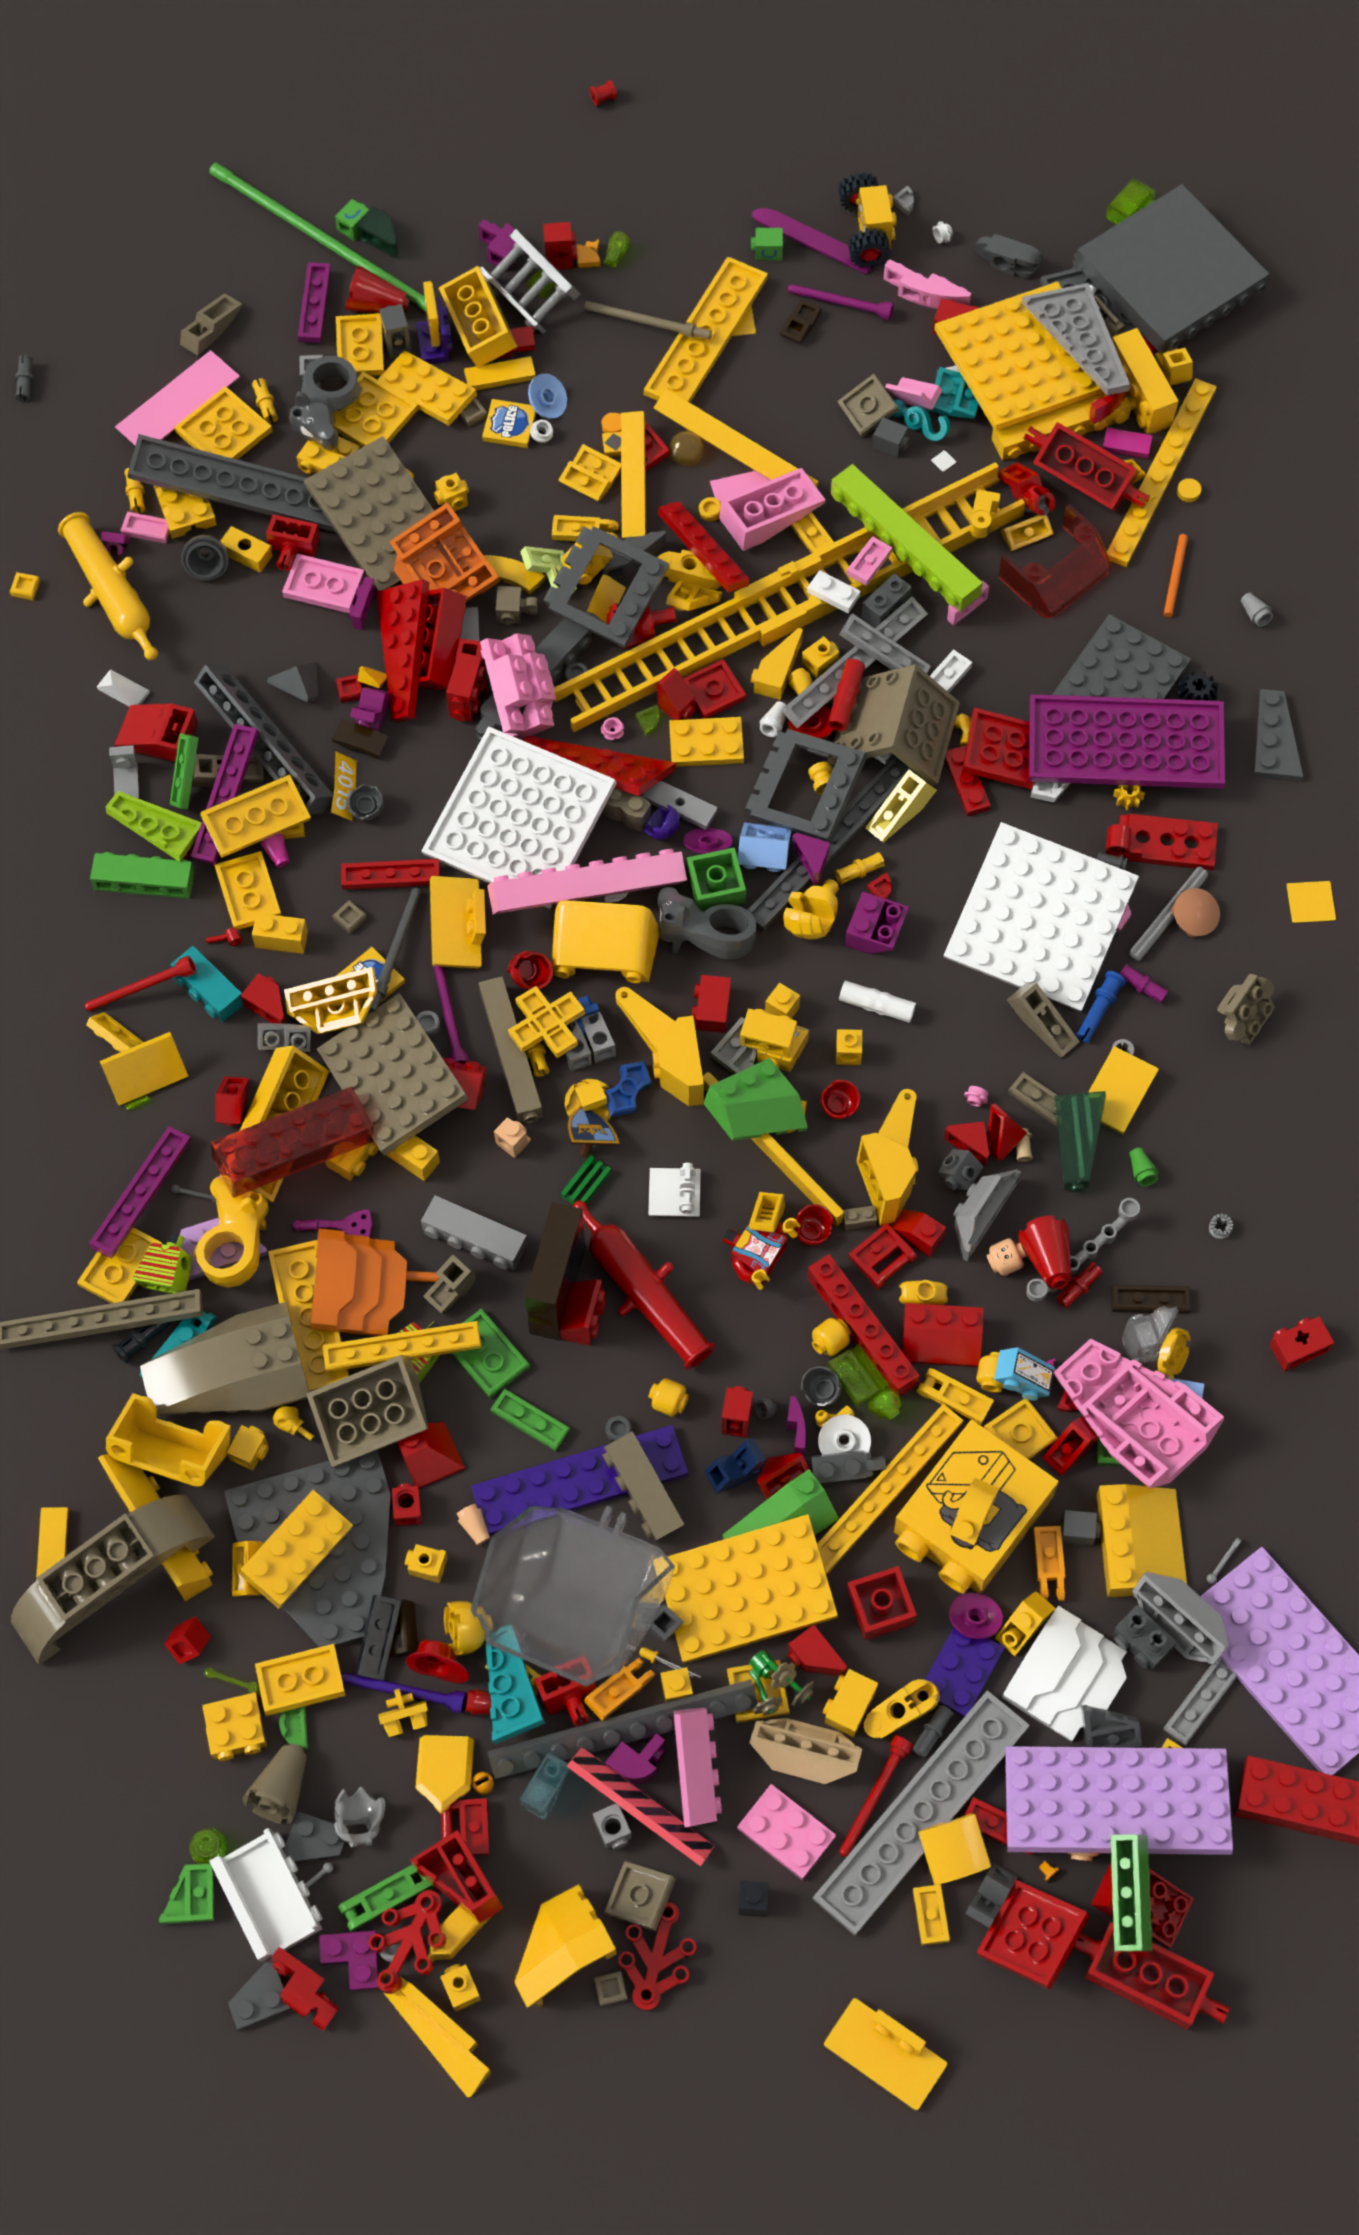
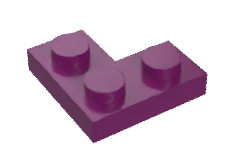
(352, 1949)

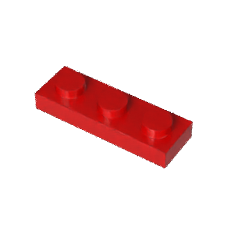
(967, 785)

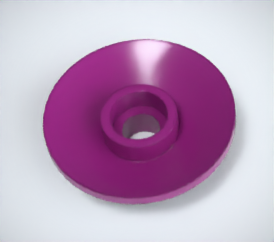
(707, 840)
(979, 1608)

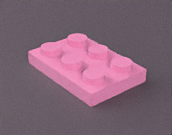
(323, 583)
(786, 1832)

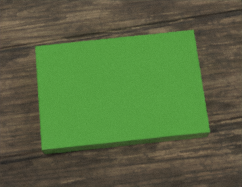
(497, 1360)

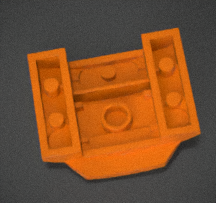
(443, 555)
(356, 1284)

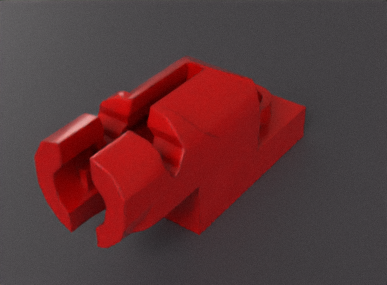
(302, 1989)

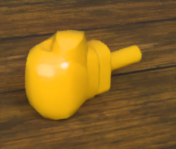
(288, 1420)

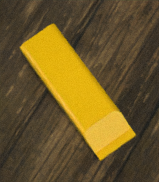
(458, 1930)

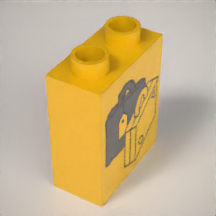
(931, 1511)

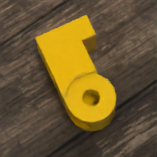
(981, 520)

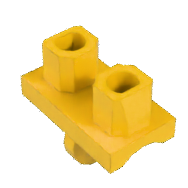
(391, 1718)

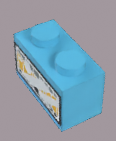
(1024, 1373)

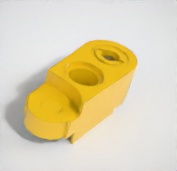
(679, 567)
(881, 1720)

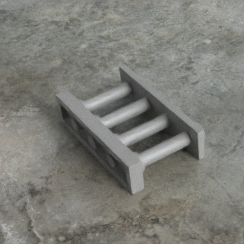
(548, 275)

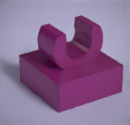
(115, 539)

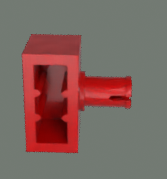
(292, 538)
(564, 1693)

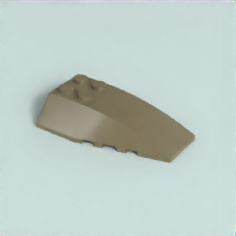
(231, 1367)

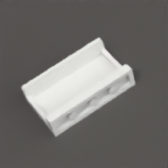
(267, 1895)

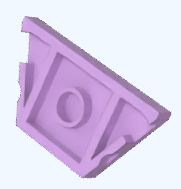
(223, 1257)

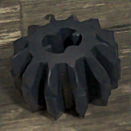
(1197, 687)

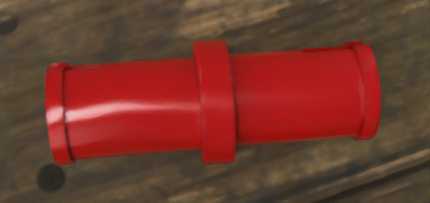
(1079, 1285)

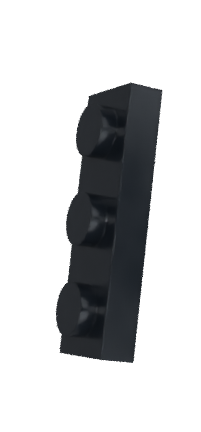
(378, 1637)

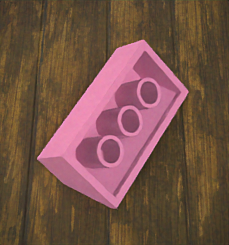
(695, 1766)

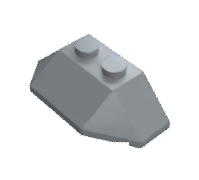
(982, 1208)
(1183, 1616)

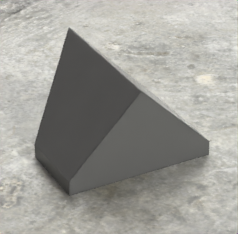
(298, 681)

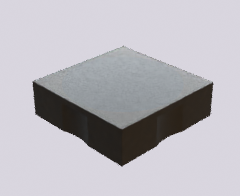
(555, 1270)

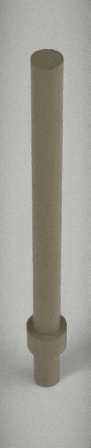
(687, 329)

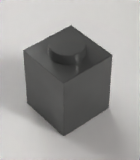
(890, 437)
(1080, 1528)

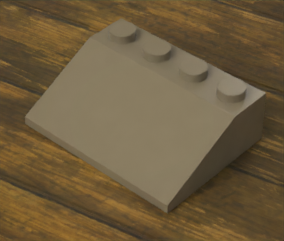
(369, 1410)

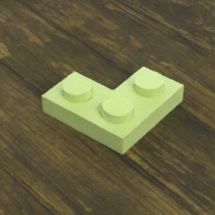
(543, 561)

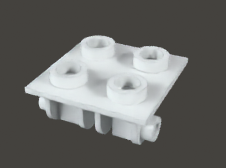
(674, 1191)

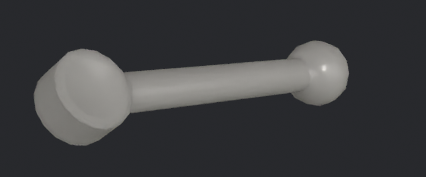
(1212, 1578)
(327, 1868)

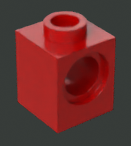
(409, 1515)

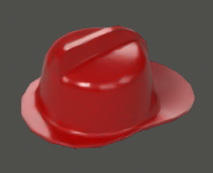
(437, 1660)

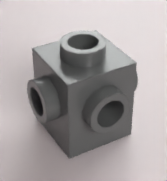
(960, 1169)

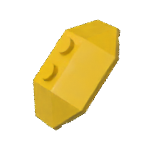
(333, 1001)

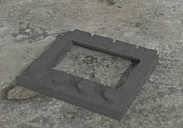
(635, 600)
(834, 796)

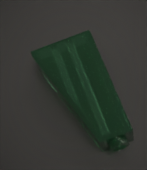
(1078, 1130)

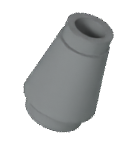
(1257, 610)

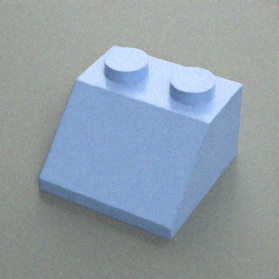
(764, 846)

